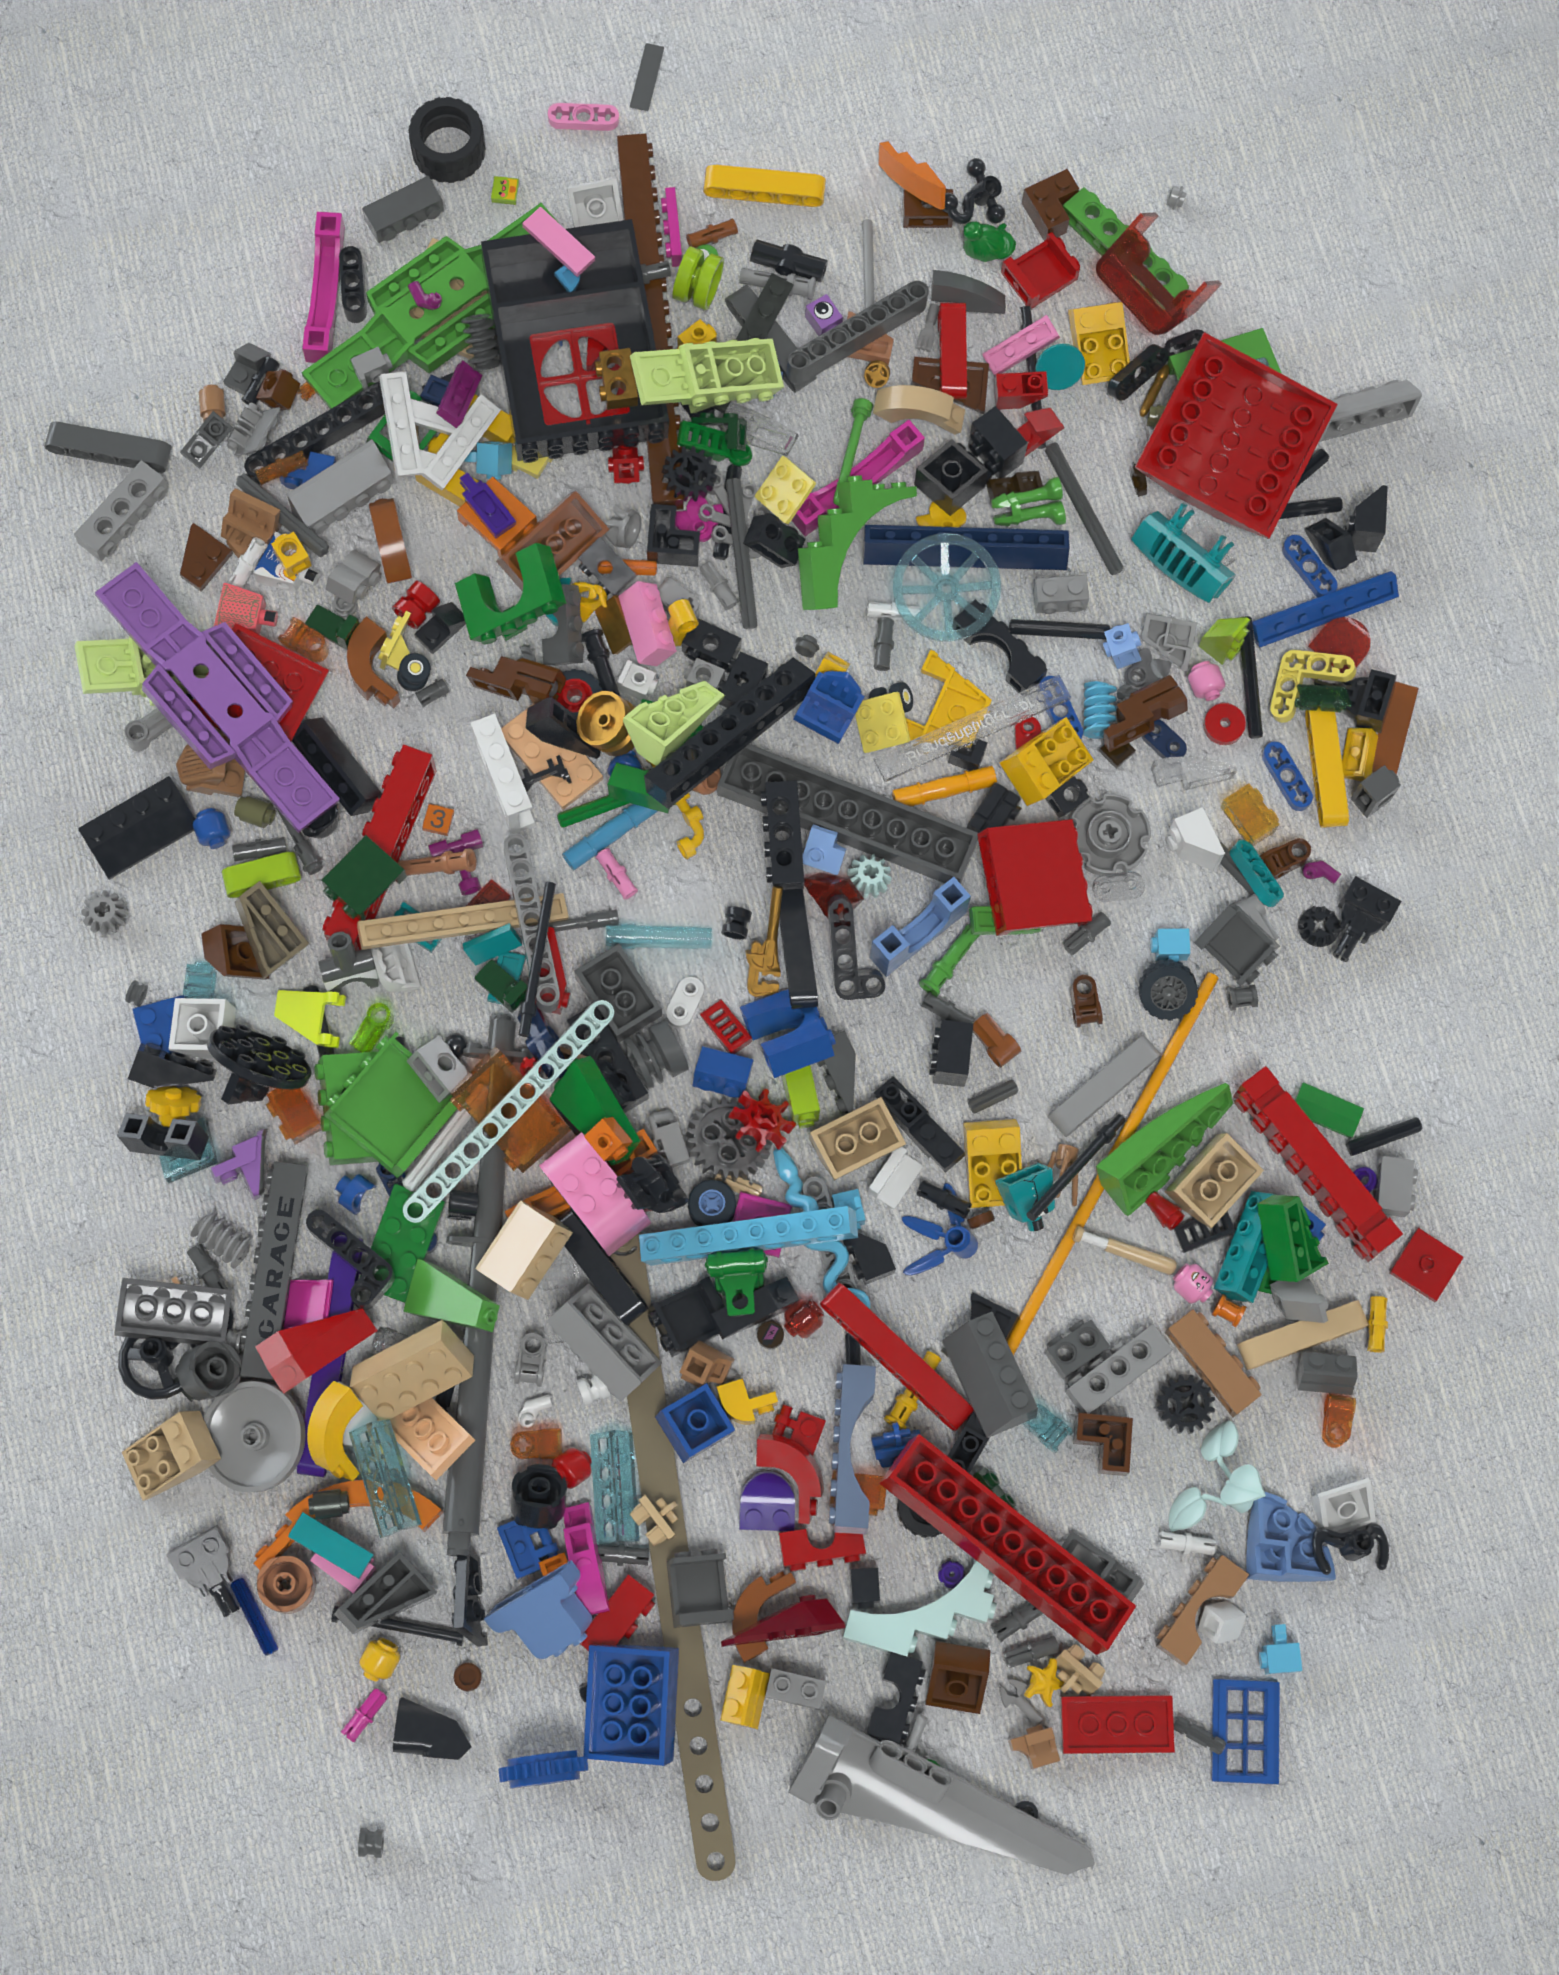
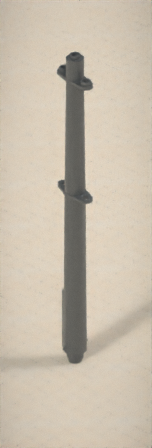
(466, 1473)

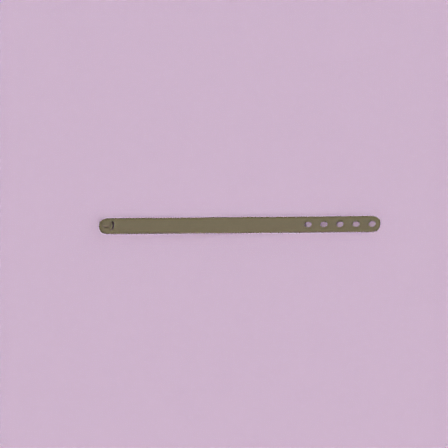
(657, 1480)

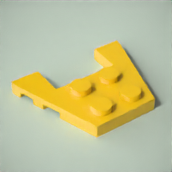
(955, 700)

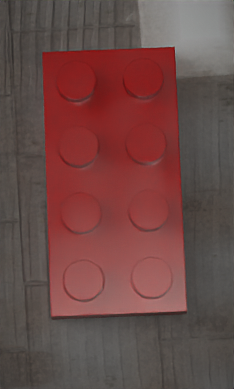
(1117, 1724)

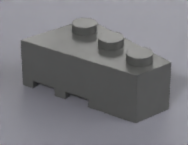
(387, 1593)

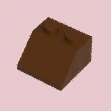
(958, 1677)

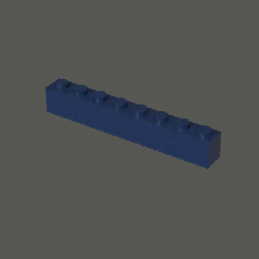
(1007, 547)

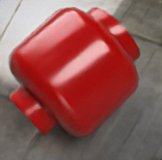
(573, 1466)

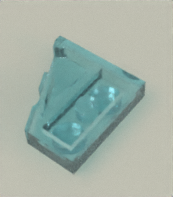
(178, 1168)

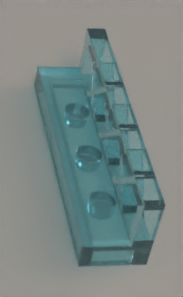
(389, 1475)
(619, 1486)

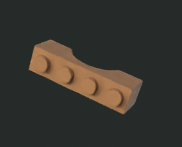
(1181, 1638)

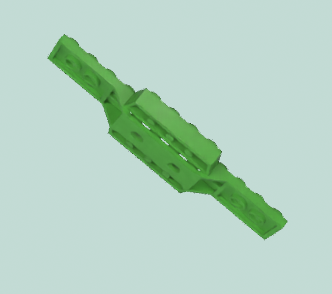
(394, 328)

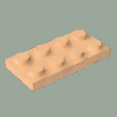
(534, 756)
(431, 1436)

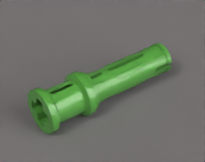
(944, 968)

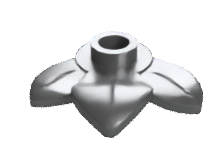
(1148, 670)

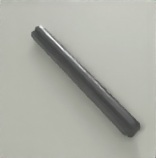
(1084, 508)
(741, 553)

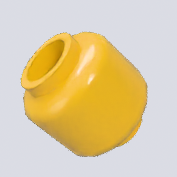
(379, 1659)

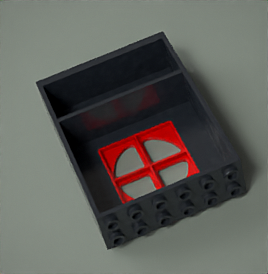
(536, 312)

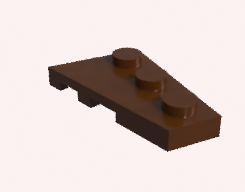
(927, 374)

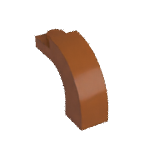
(390, 540)
(361, 650)
(748, 1607)

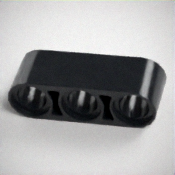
(348, 274)

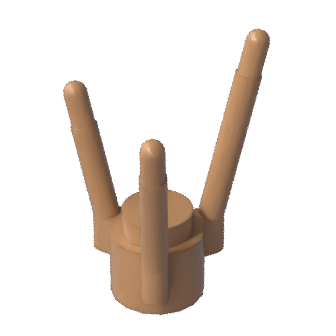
(1064, 1158)

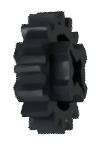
(696, 466)
(1195, 1410)

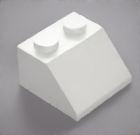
(1195, 840)
(195, 1021)

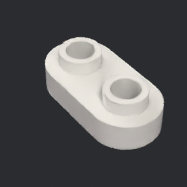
(686, 1001)

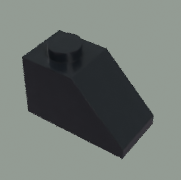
(1332, 544)

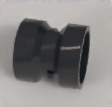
(736, 923)

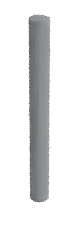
(868, 263)

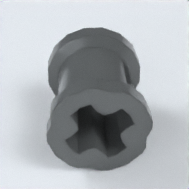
(1242, 997)

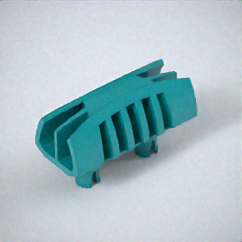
(1182, 557)

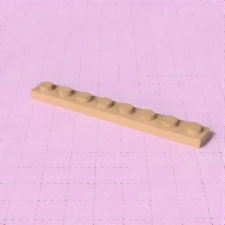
(449, 923)

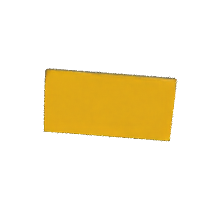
(1359, 753)

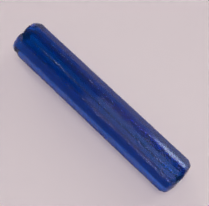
(254, 1616)

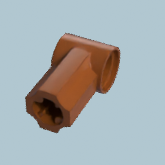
(999, 1046)

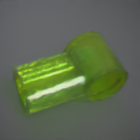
(370, 1031)

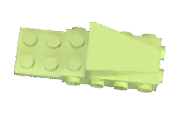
(708, 373)
(118, 667)

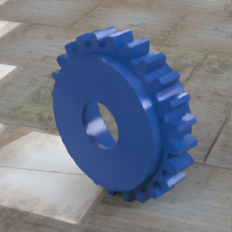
(543, 1769)

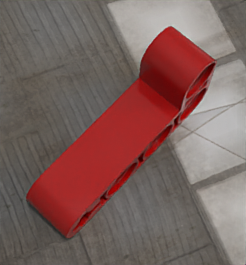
(953, 349)

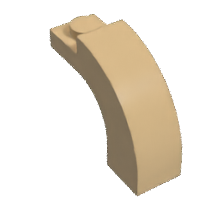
(921, 403)

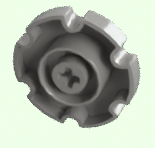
(1118, 819)

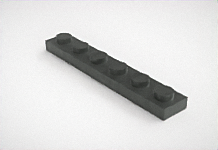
(763, 314)

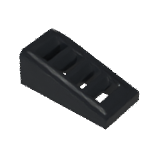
(1218, 1235)

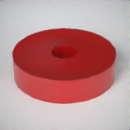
(1220, 734)

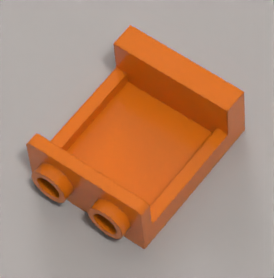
(523, 516)

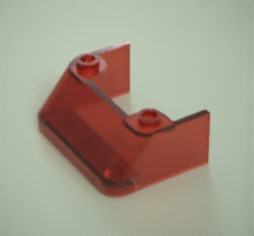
(1139, 289)

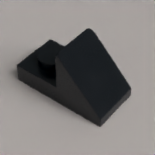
(441, 627)

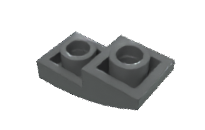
(206, 439)

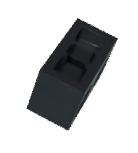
(774, 540)

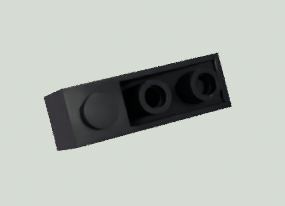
(162, 1069)

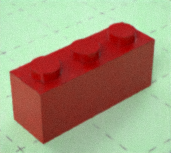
(625, 1608)

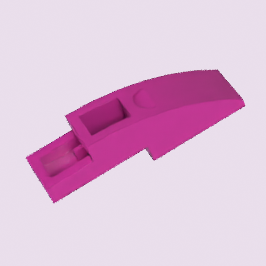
(584, 1553)

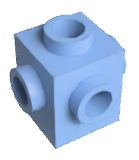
(1122, 645)

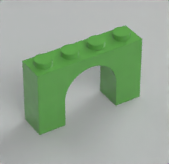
(332, 1073)

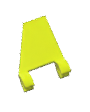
(305, 1013)

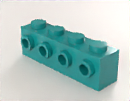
(1246, 1256)

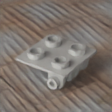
(253, 429)

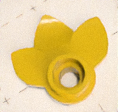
(939, 518)

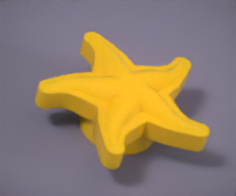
(1044, 1682)

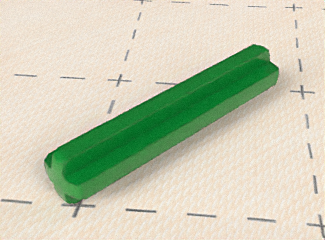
(588, 810)

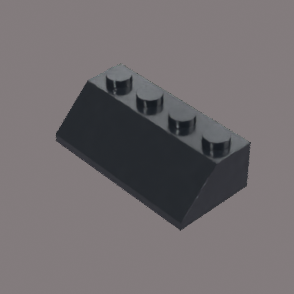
(138, 827)

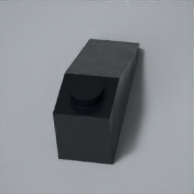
(557, 727)
(768, 1303)

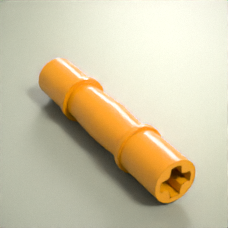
(946, 787)

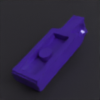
(486, 506)

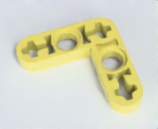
(1298, 672)

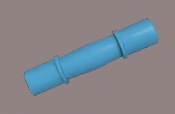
(606, 835)

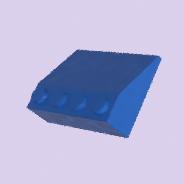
(631, 1704)

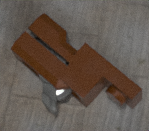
(519, 677)
(1142, 708)

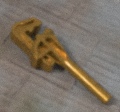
(765, 957)

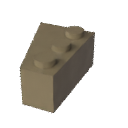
(268, 929)

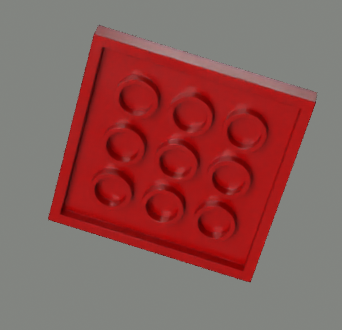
(294, 674)

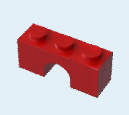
(798, 1551)

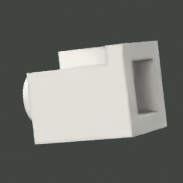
(639, 690)

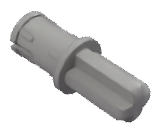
(719, 586)

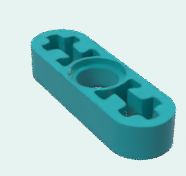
(1265, 884)

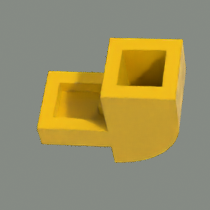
(738, 1405)

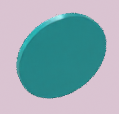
(1062, 364)

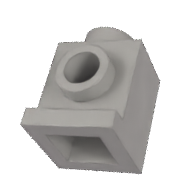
(370, 366)

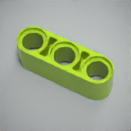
(270, 871)

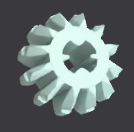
(873, 869)

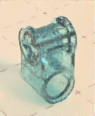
(1047, 1429)

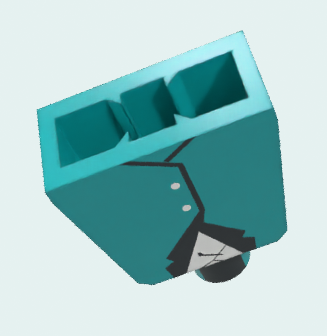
(1023, 1190)

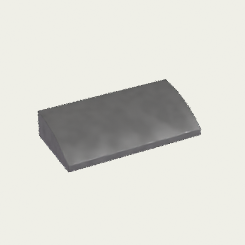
(172, 1312)

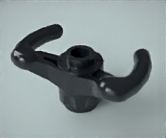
(1352, 1545)

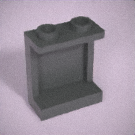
(1238, 944)
(698, 1589)

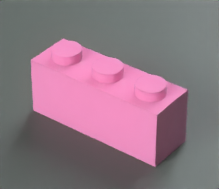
(647, 623)

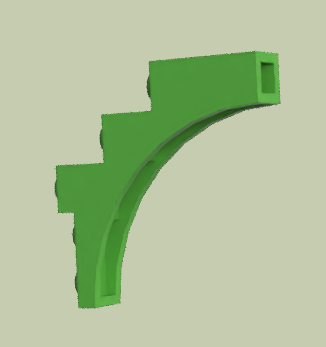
(822, 560)

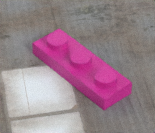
(671, 227)

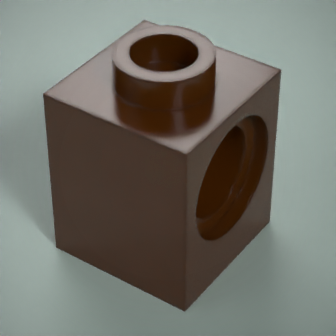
(278, 389)

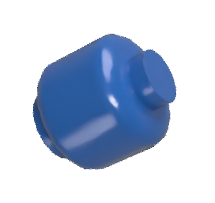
(211, 828)

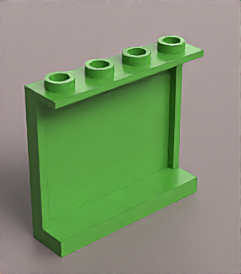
(389, 1108)

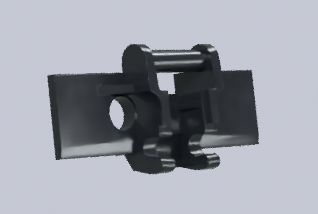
(652, 1185)

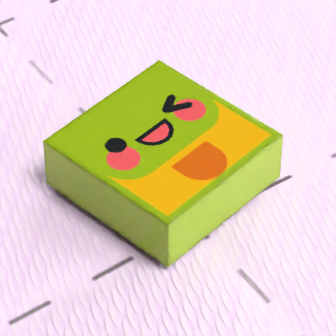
(505, 190)

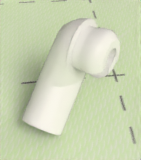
(531, 1409)

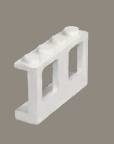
(502, 773)

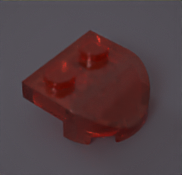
(1343, 637)

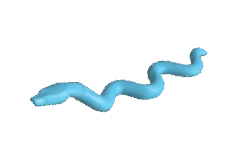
(789, 1173)

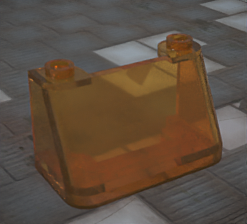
(532, 1133)

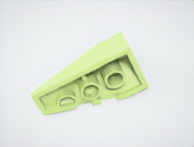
(670, 721)

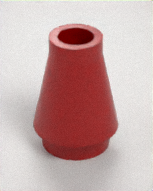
(1165, 1211)

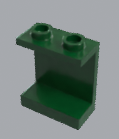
(362, 878)

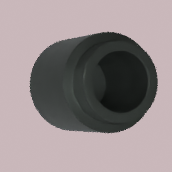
(329, 1504)

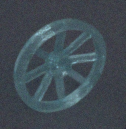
(945, 580)

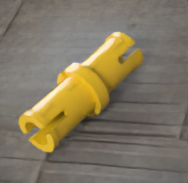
(1377, 1324)

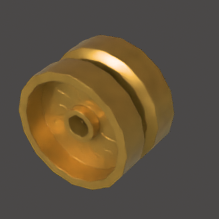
(602, 723)

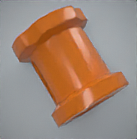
(1228, 1310)

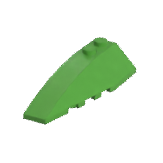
(1152, 1152)

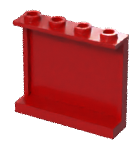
(1034, 876)

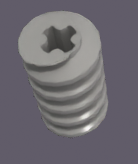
(221, 1239)

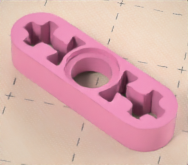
(575, 109)

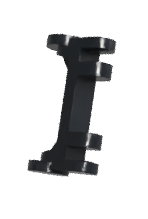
(557, 771)

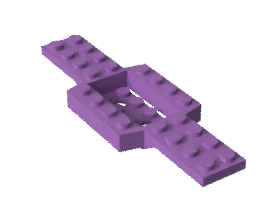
(232, 679)

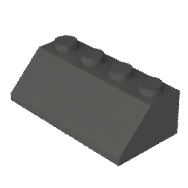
(990, 1375)

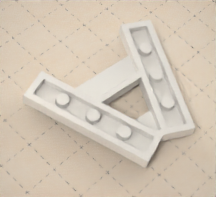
(404, 413)

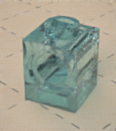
(200, 981)

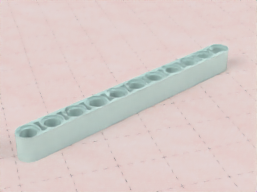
(503, 1124)

